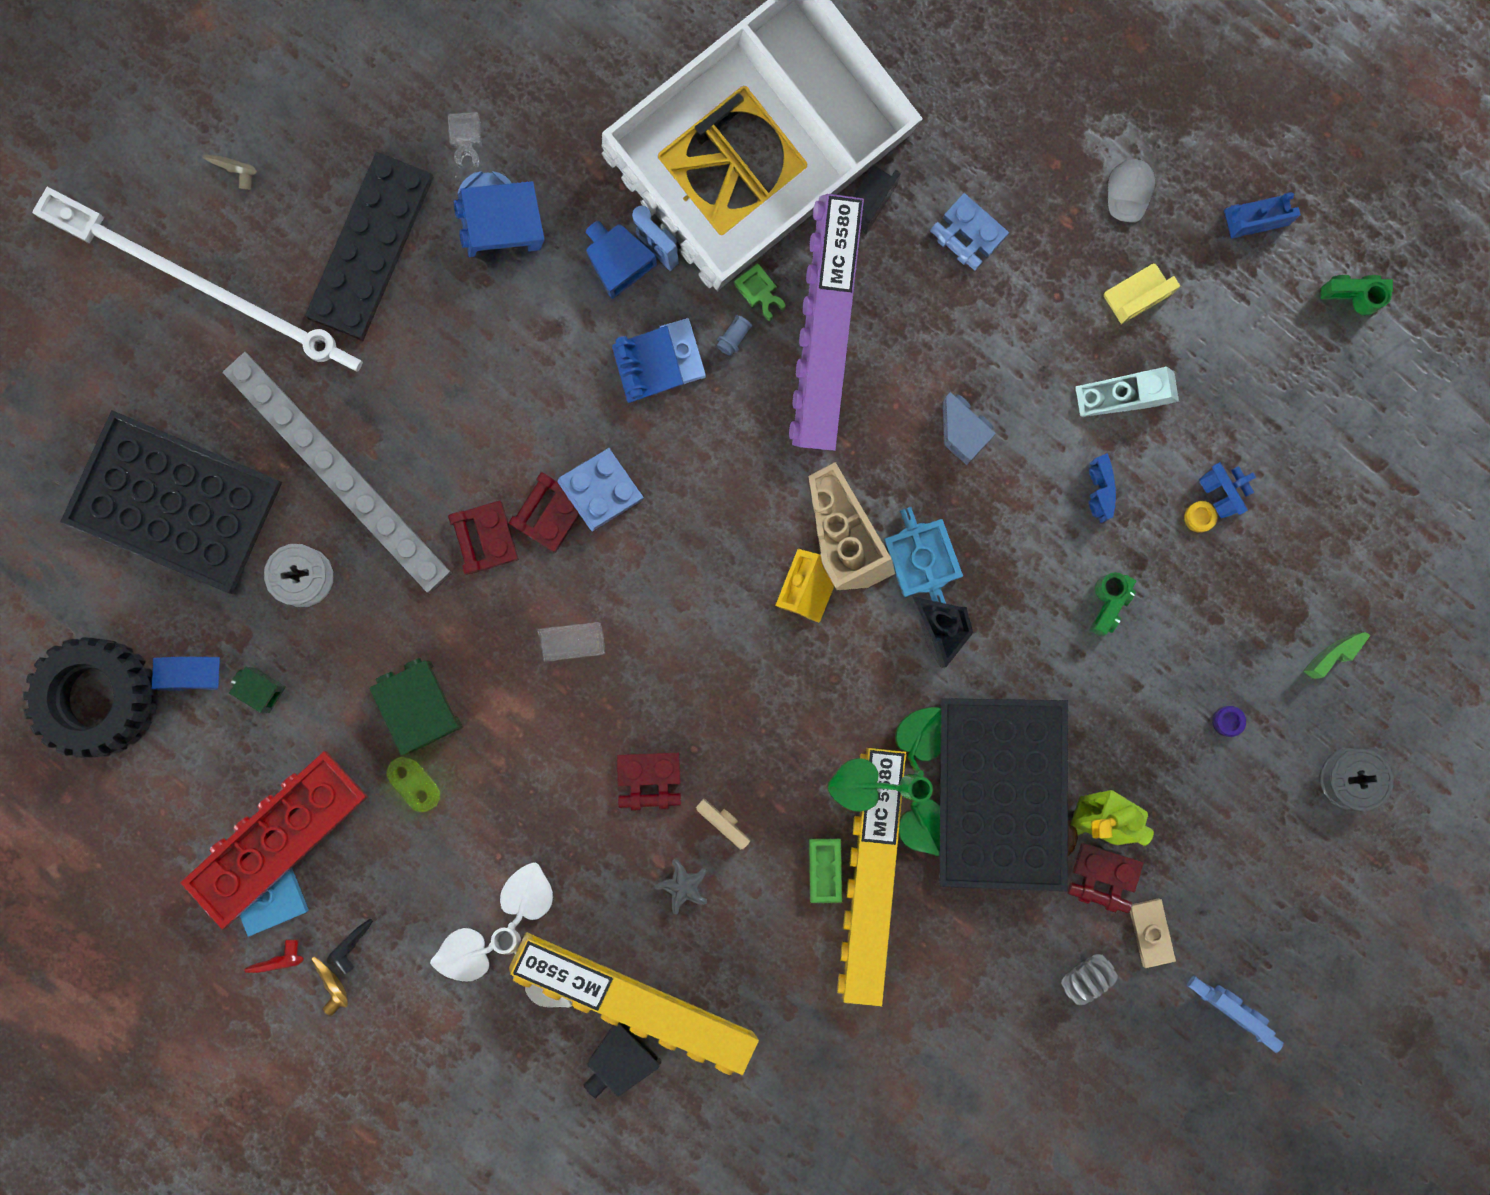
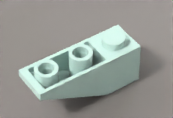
(1128, 392)

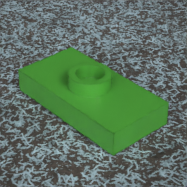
(825, 870)

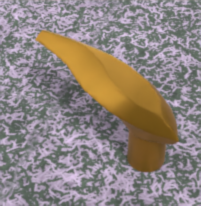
(333, 986)

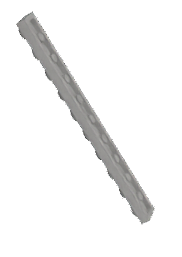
(337, 472)

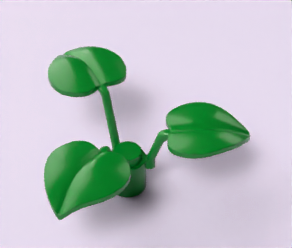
(856, 782)

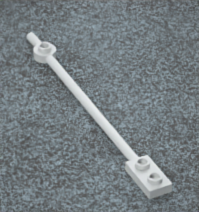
(86, 223)

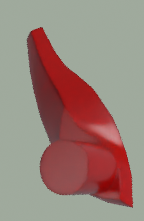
(279, 962)

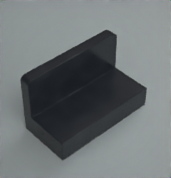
(875, 191)

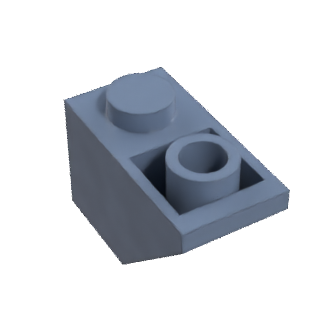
(963, 430)

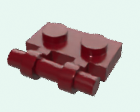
(649, 770)
(1107, 868)

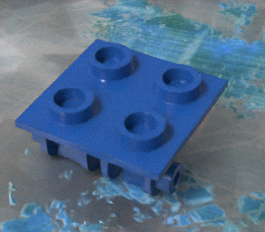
(647, 364)

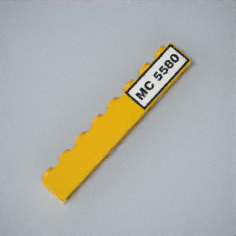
(872, 886)
(633, 1004)

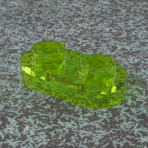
(413, 783)

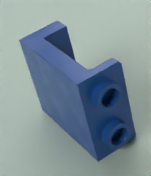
(499, 217)

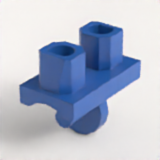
(1233, 502)

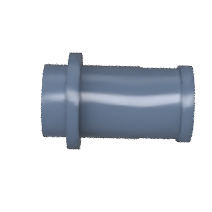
(733, 336)

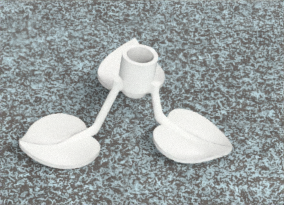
(463, 951)

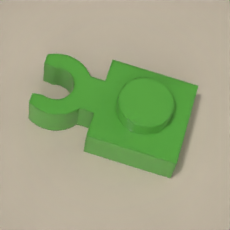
(758, 288)

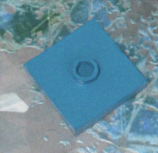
(275, 906)

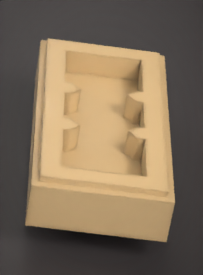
(724, 823)
(1152, 933)

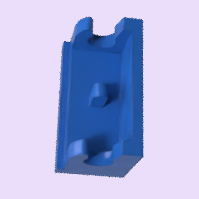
(1261, 215)

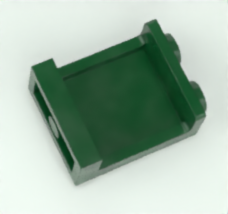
(414, 706)

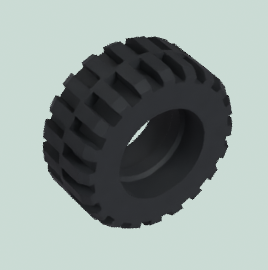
(51, 689)

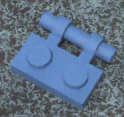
(974, 225)

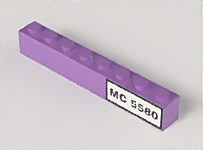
(827, 321)

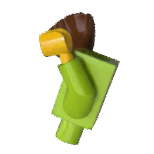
(1109, 818)

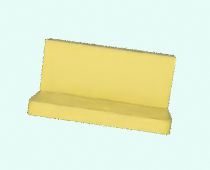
(1140, 293)

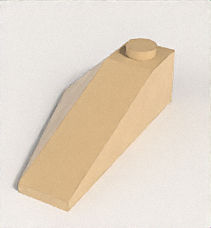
(847, 539)

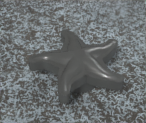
(683, 886)

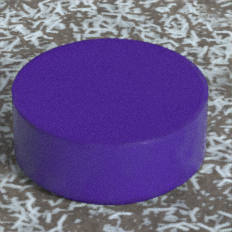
(1229, 721)

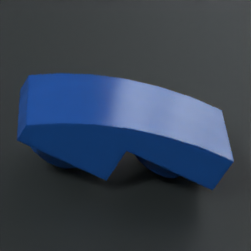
(1102, 500)
(185, 673)

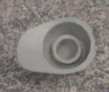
(1130, 190)

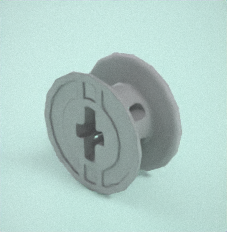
(287, 562)

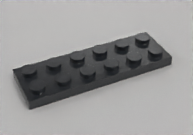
(369, 246)

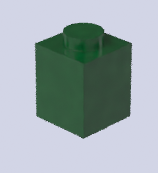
(256, 689)

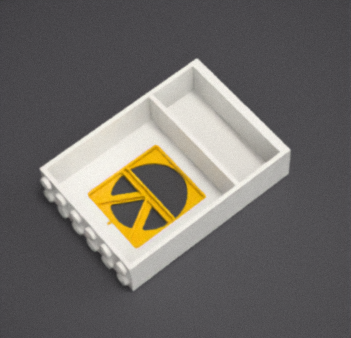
(801, 75)

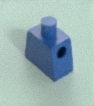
(618, 257)

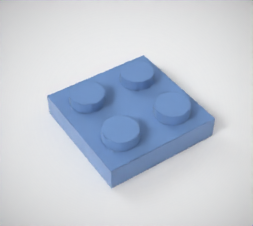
(600, 489)

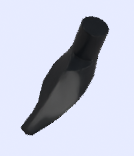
(338, 955)

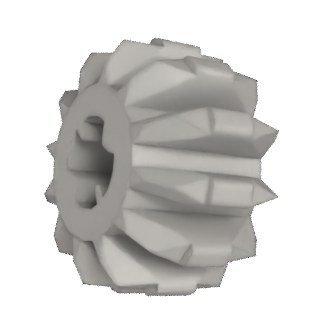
(1089, 979)

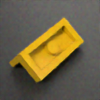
(806, 587)

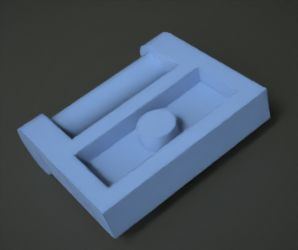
(657, 240)

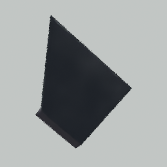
(944, 628)

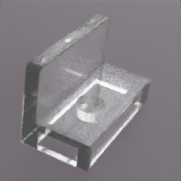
(572, 641)

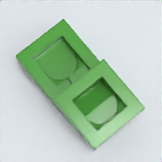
(1343, 650)

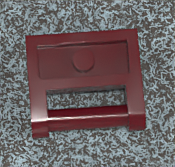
(555, 520)
(493, 535)

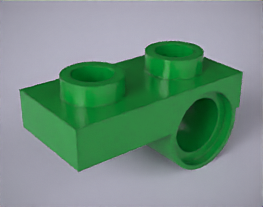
(1357, 289)
(1108, 617)

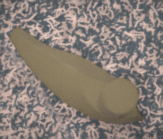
(245, 170)

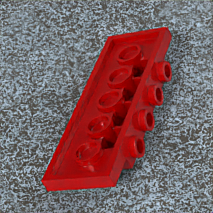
(273, 839)

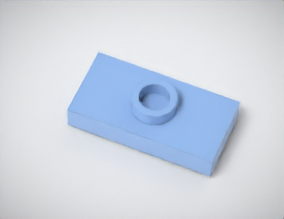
(686, 350)

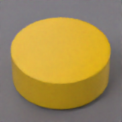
(1200, 516)

